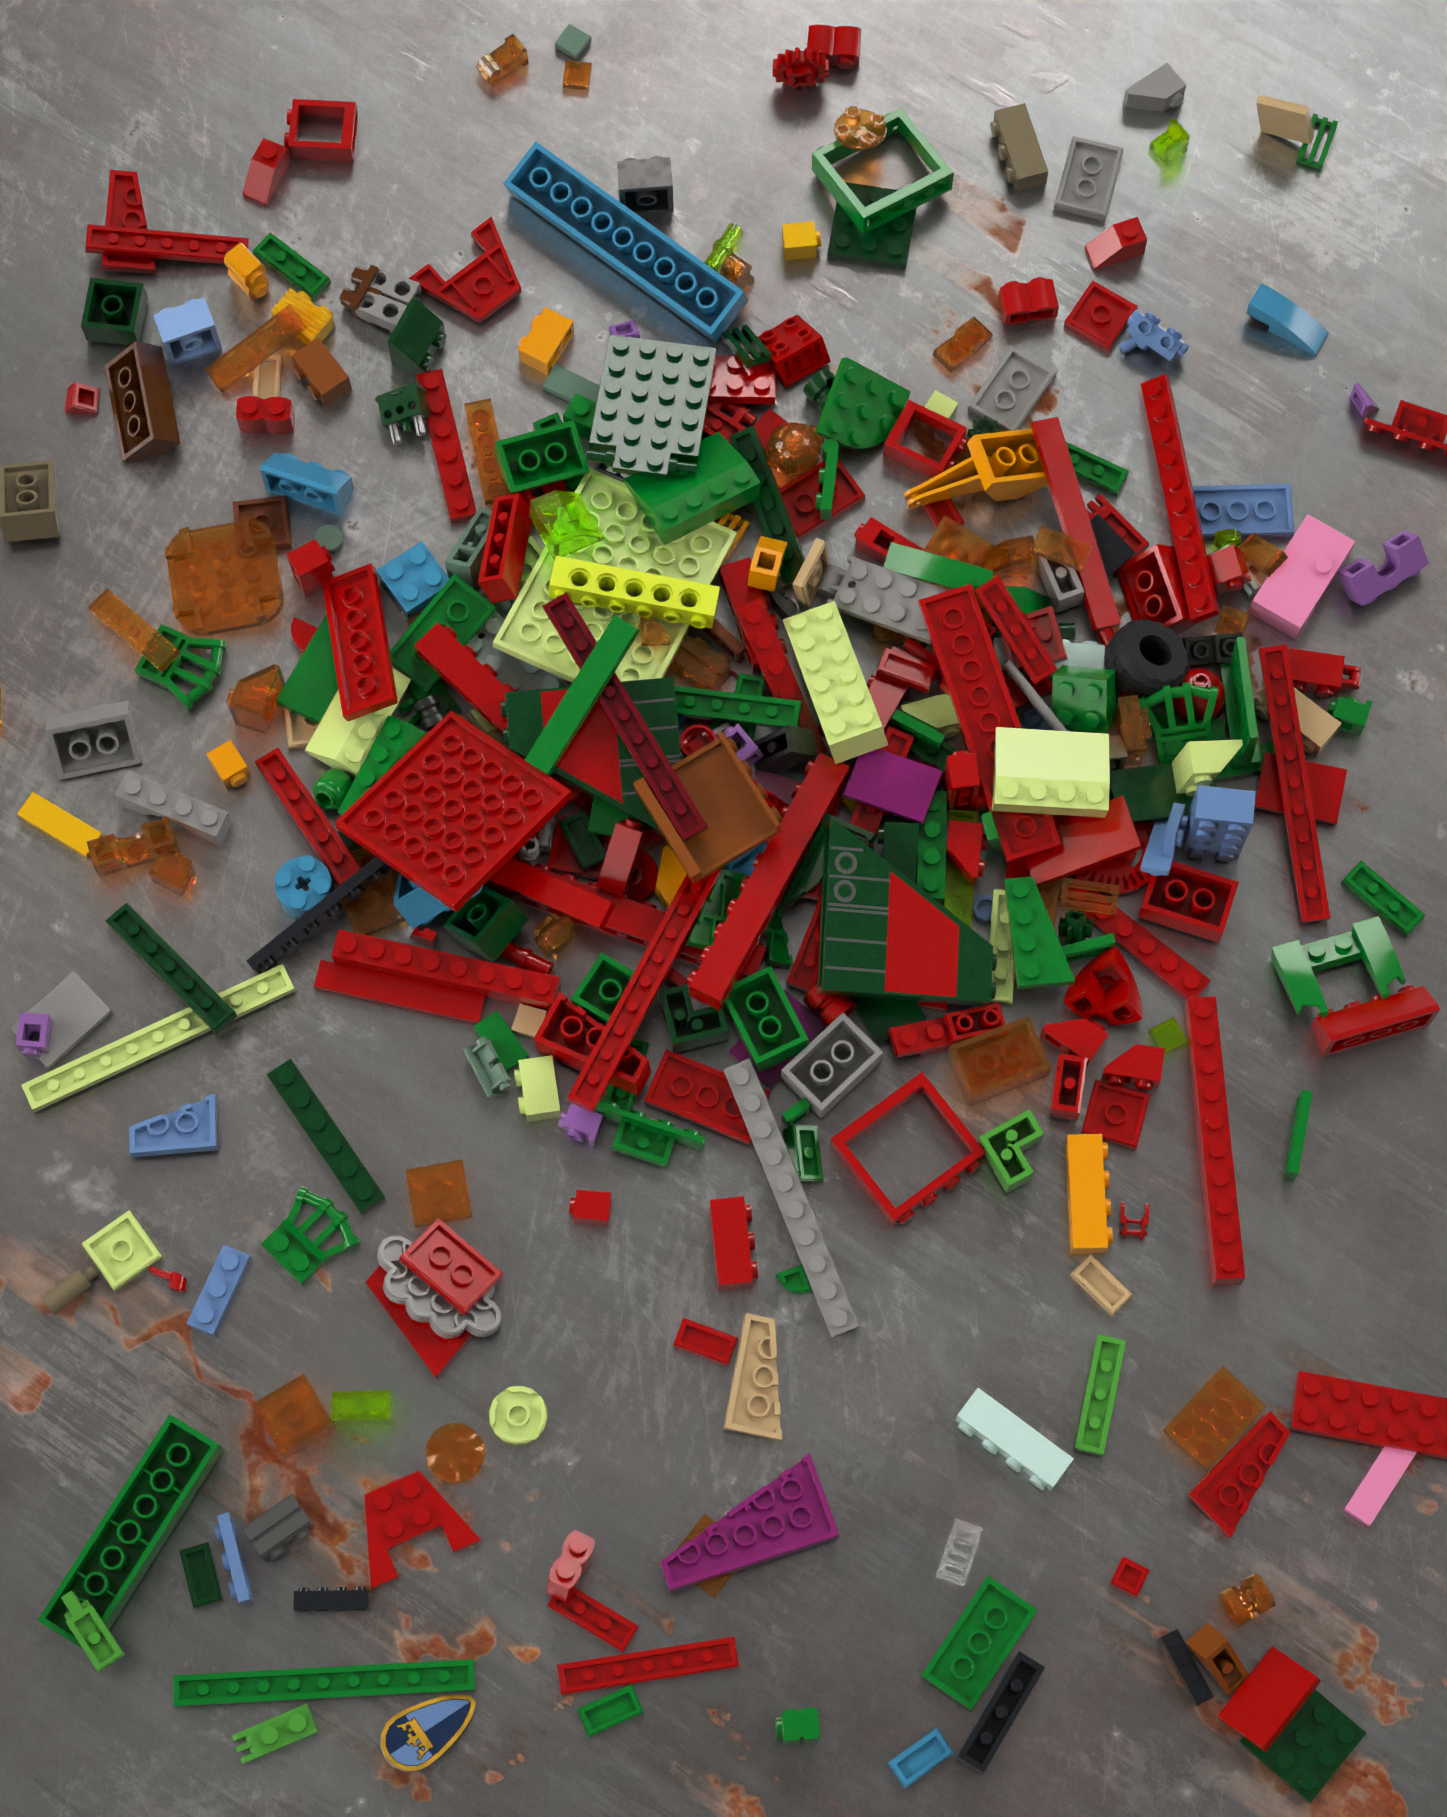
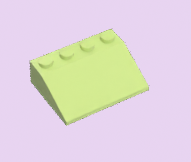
(1051, 772)

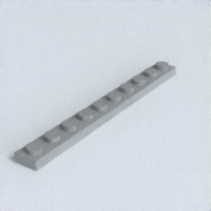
(791, 1198)

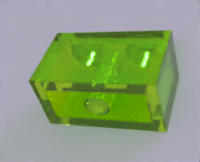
(362, 1408)

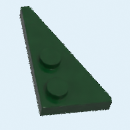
(811, 869)

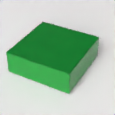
(796, 1113)

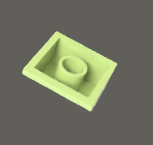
(1201, 763)

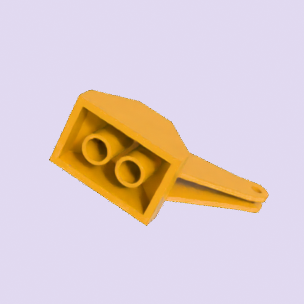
(1005, 466)

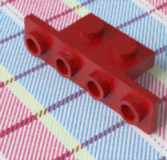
(1415, 423)

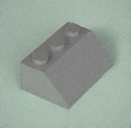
(93, 740)

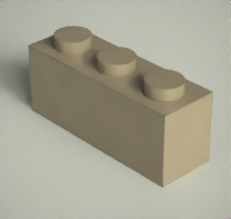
(1019, 147)

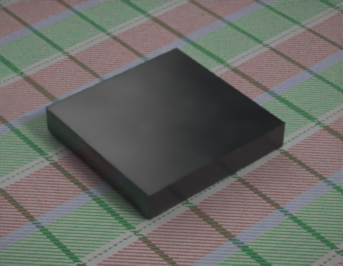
(1111, 546)

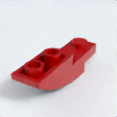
(942, 1032)

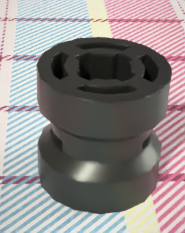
(429, 710)

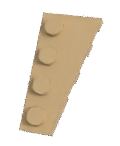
(754, 1389)

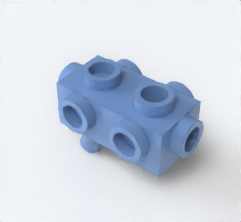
(1148, 333)

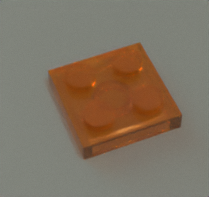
(438, 1193)

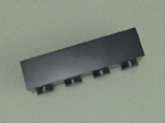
(331, 1600)
(1186, 1667)

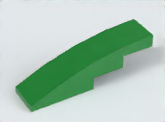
(935, 568)

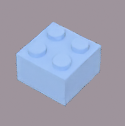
(187, 331)

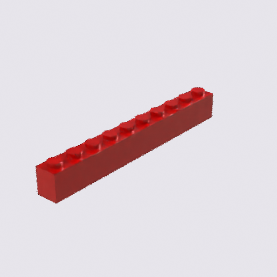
(768, 882)
(628, 920)
(1214, 1141)

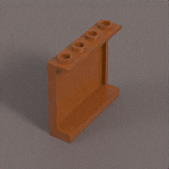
(726, 800)

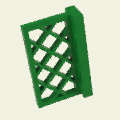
(1240, 707)

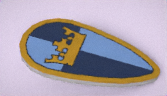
(425, 1731)

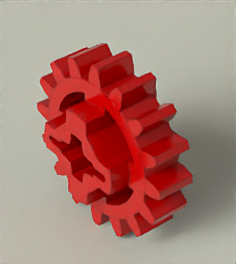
(800, 68)

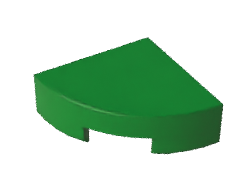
(795, 1280)

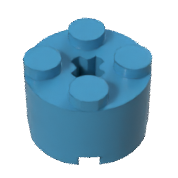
(299, 873)

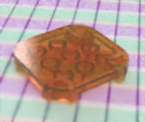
(225, 577)

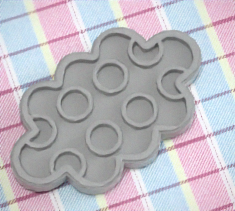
(426, 1304)

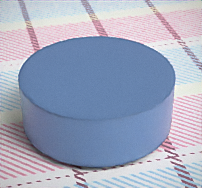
(982, 908)

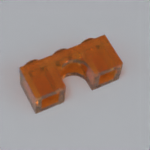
(116, 854)

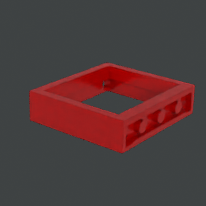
(877, 1114)

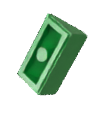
(805, 1152)

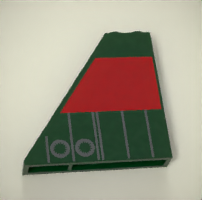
(597, 756)
(891, 936)

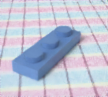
(218, 1290)
(233, 1559)

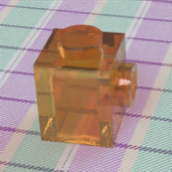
(173, 873)

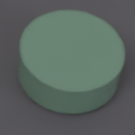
(330, 537)

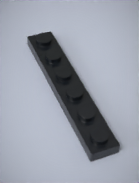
(311, 921)

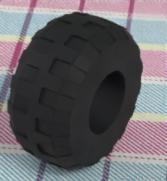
(1146, 658)

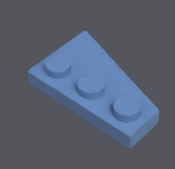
(182, 1131)

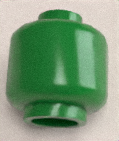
(332, 788)

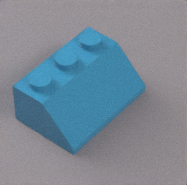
(307, 482)
(417, 904)

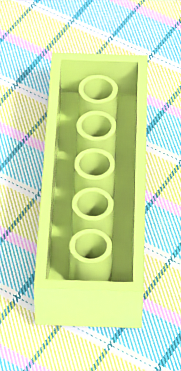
(835, 682)

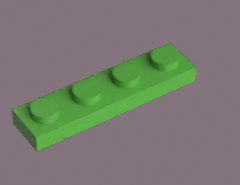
(1100, 1395)

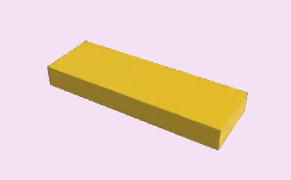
(58, 824)

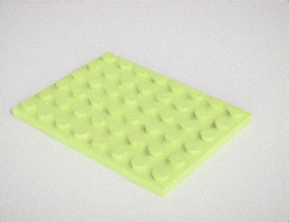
(629, 545)

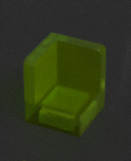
(1171, 143)

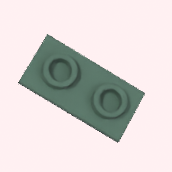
(490, 1075)

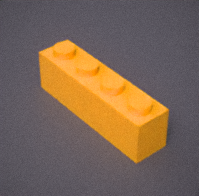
(1086, 1194)

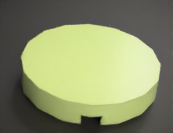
(518, 1415)

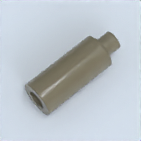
(69, 1289)

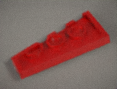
(127, 211)
(431, 1348)
(1233, 1481)

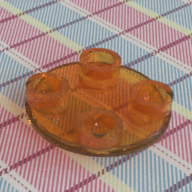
(860, 128)
(455, 1452)

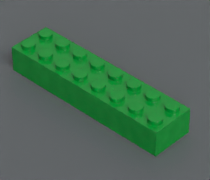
(136, 1524)

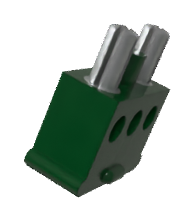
(402, 408)

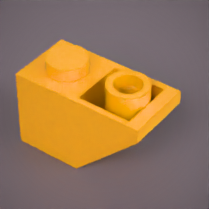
(766, 563)
(669, 877)

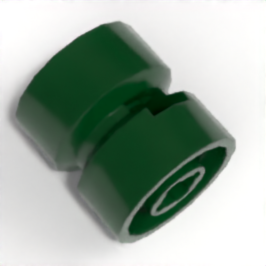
(819, 386)

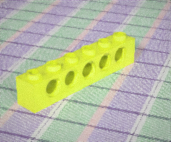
(647, 585)

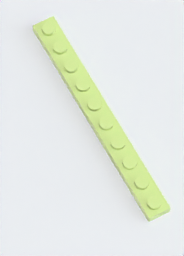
(151, 1041)

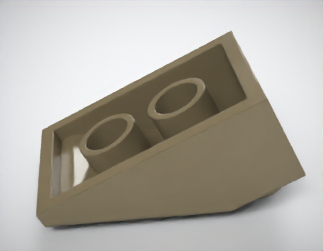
(28, 501)

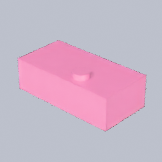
(1302, 580)

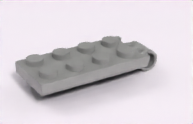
(879, 596)

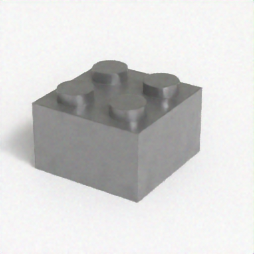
(646, 184)

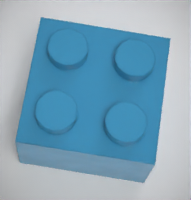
(412, 579)

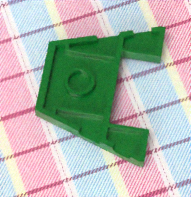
(715, 911)

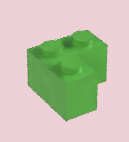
(1005, 1149)

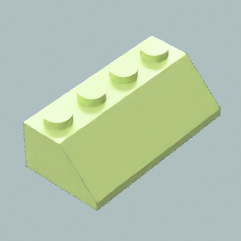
(345, 743)

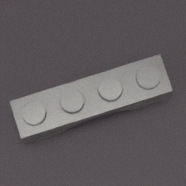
(156, 799)

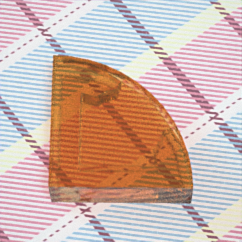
(653, 633)

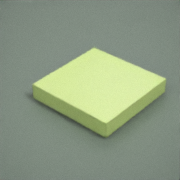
(122, 1250)

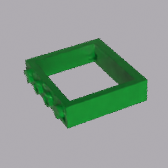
(897, 203)

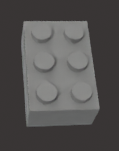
(832, 1065)

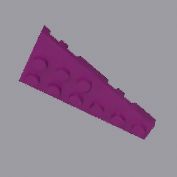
(765, 1526)

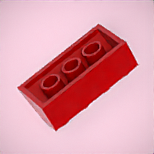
(1375, 1019)

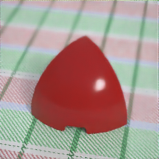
(1106, 990)

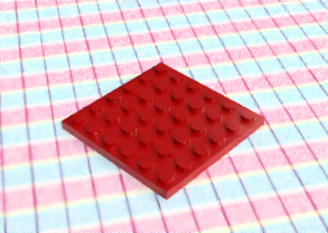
(453, 810)

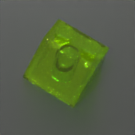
(564, 522)

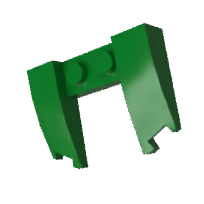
(1366, 941)

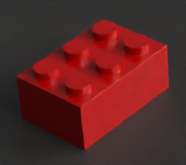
(1189, 901)

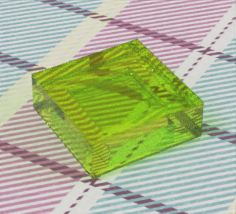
(1168, 1035)

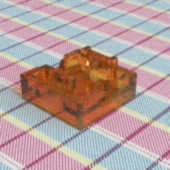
(1133, 728)

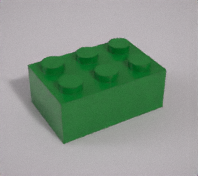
(765, 1020)

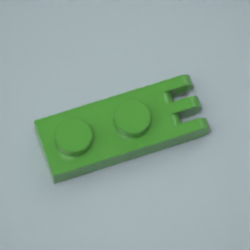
(276, 1733)

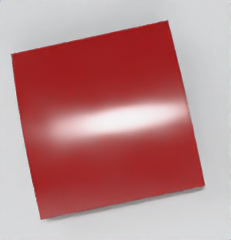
(1048, 632)

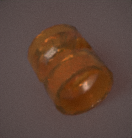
(1237, 1604)

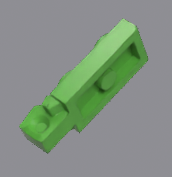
(91, 1632)

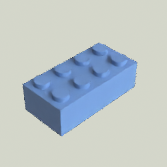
(1218, 822)

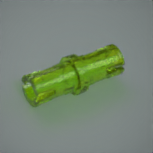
(724, 246)

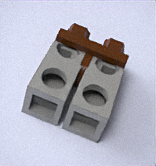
(380, 296)

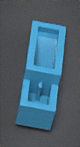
(1286, 319)

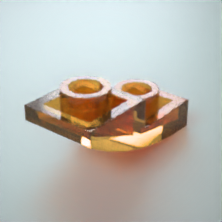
(963, 345)

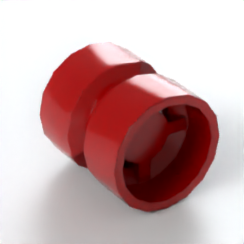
(695, 738)
(828, 1005)

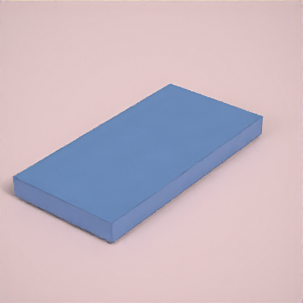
(1248, 508)

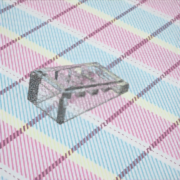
(969, 1555)

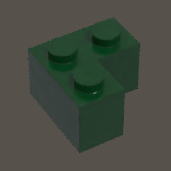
(689, 1027)

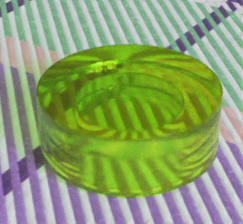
(1227, 536)

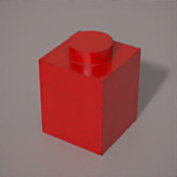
(591, 1208)

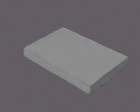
(1088, 178)
(1012, 390)
(75, 1015)

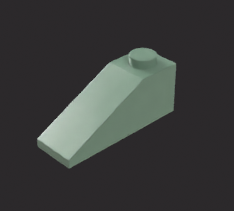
(468, 552)

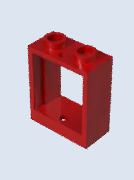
(322, 150)
(914, 460)

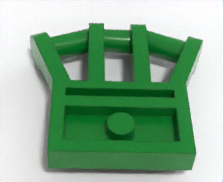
(183, 644)
(1174, 737)
(295, 1250)

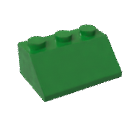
(541, 457)

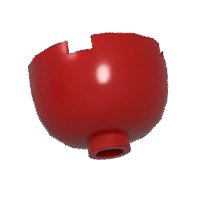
(1202, 678)

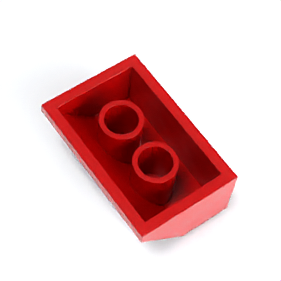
(1156, 588)

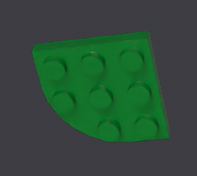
(860, 407)

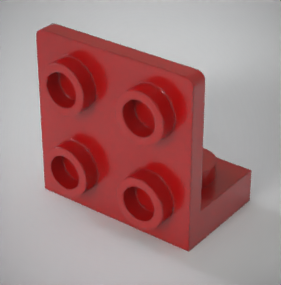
(795, 349)

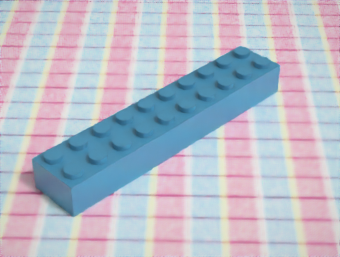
(626, 242)

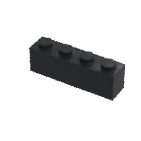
(1000, 1713)

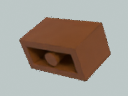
(321, 372)

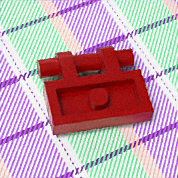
(726, 426)

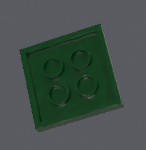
(881, 246)
(1310, 1746)

